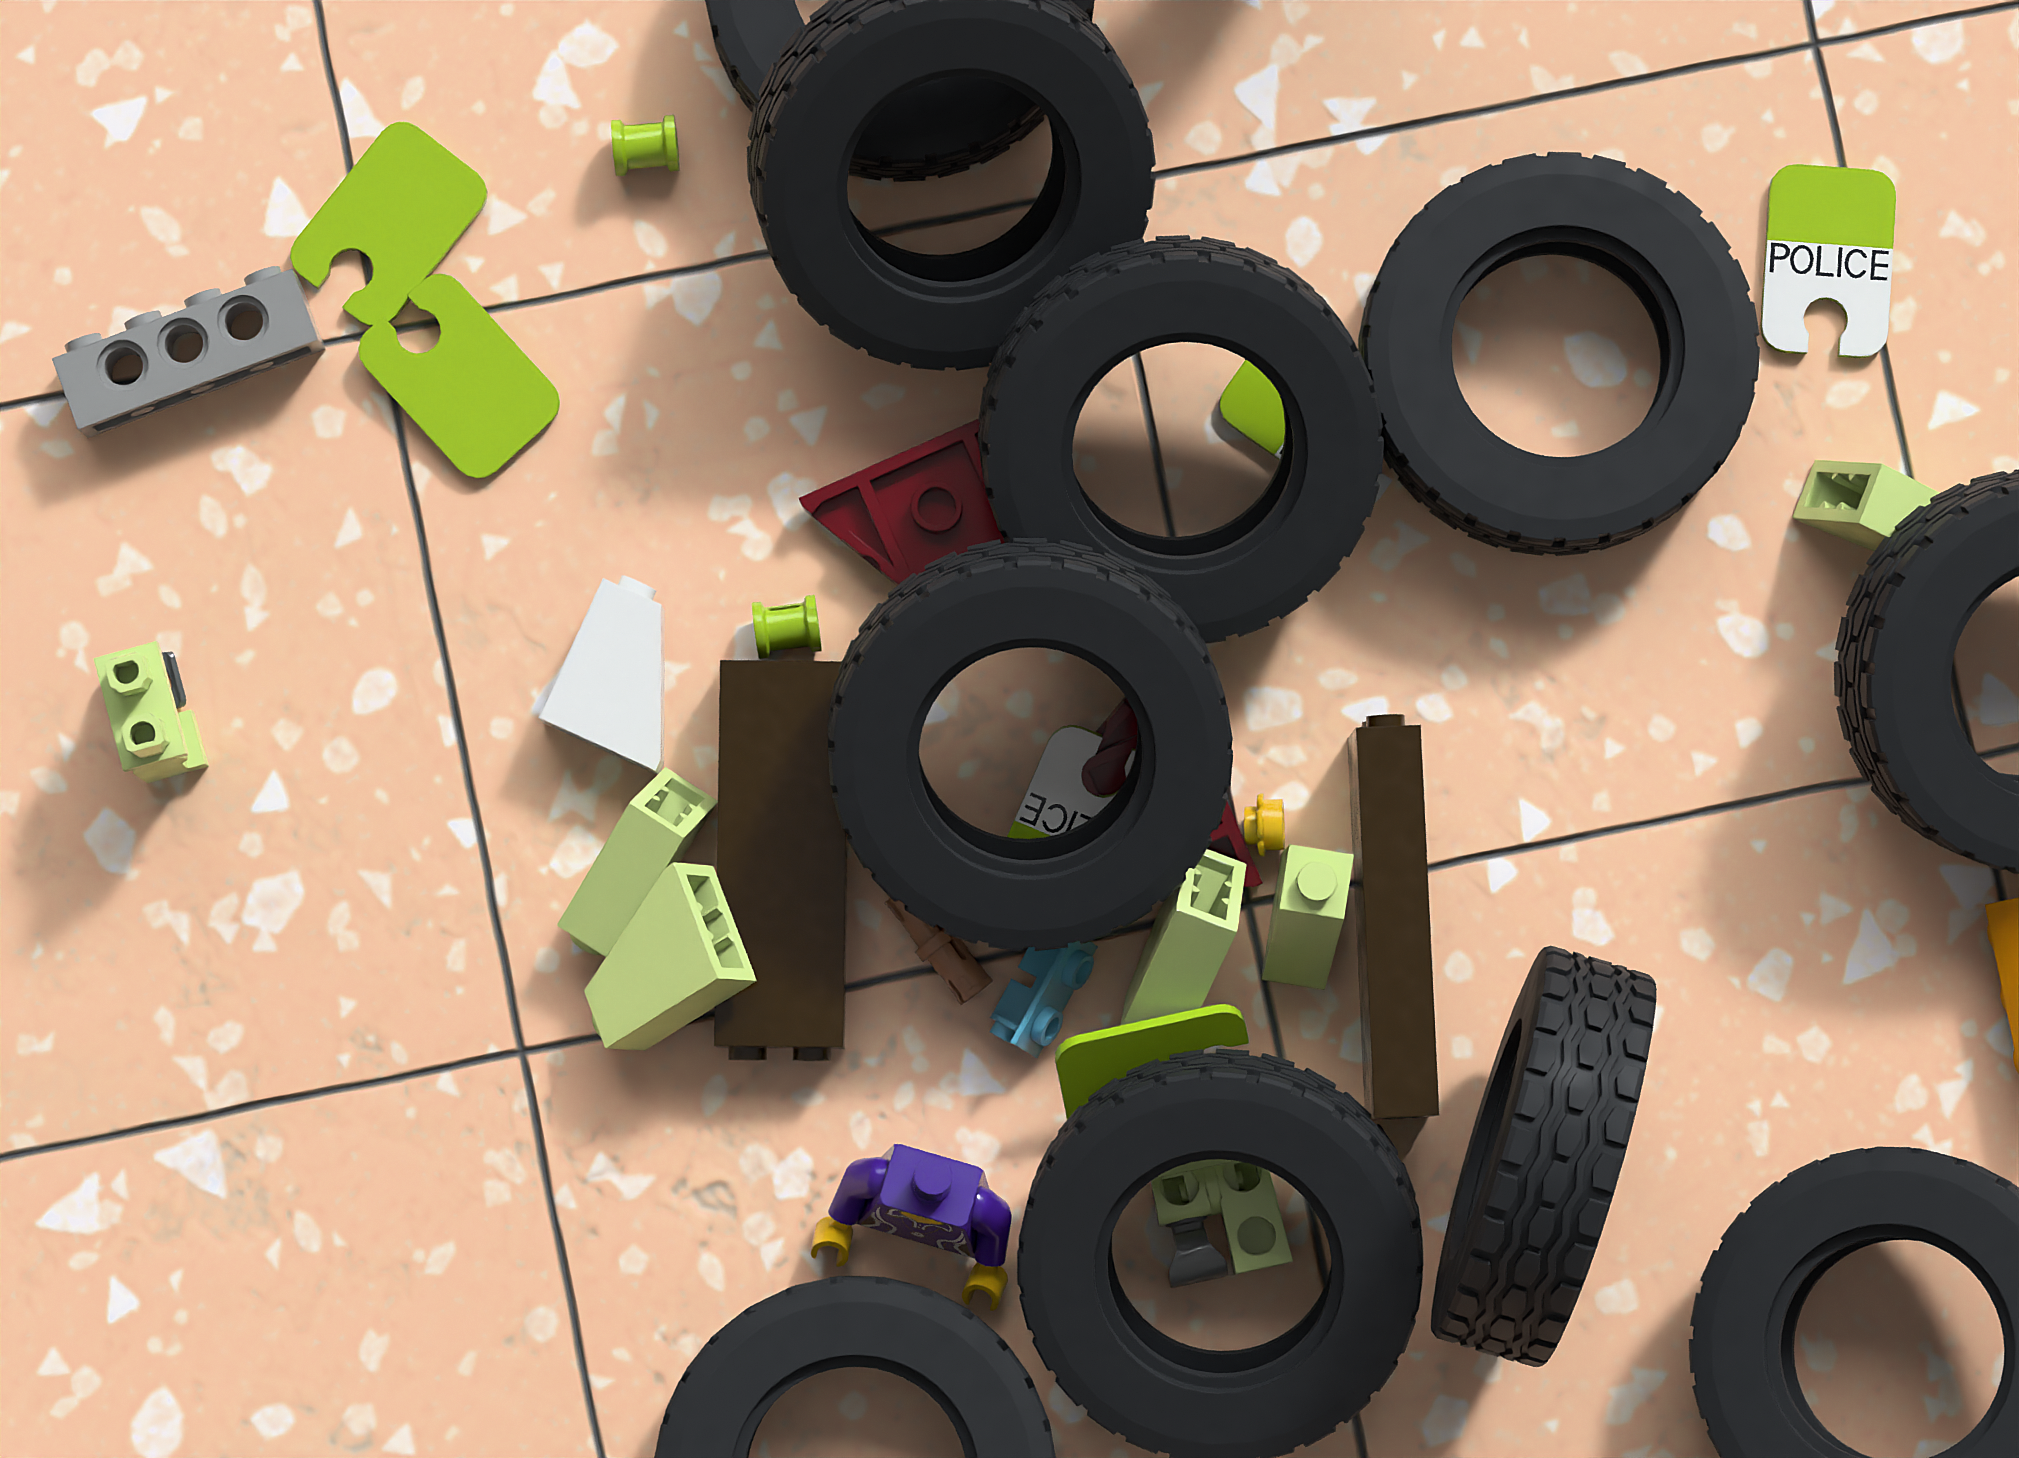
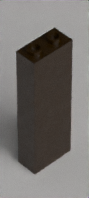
(781, 859)
(1393, 919)

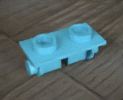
(1034, 1014)

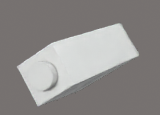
(615, 676)

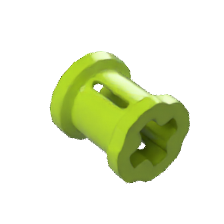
(645, 145)
(786, 626)

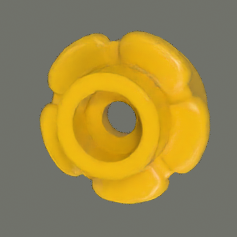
(1265, 824)

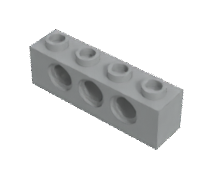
(285, 336)

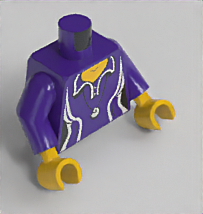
(926, 1202)

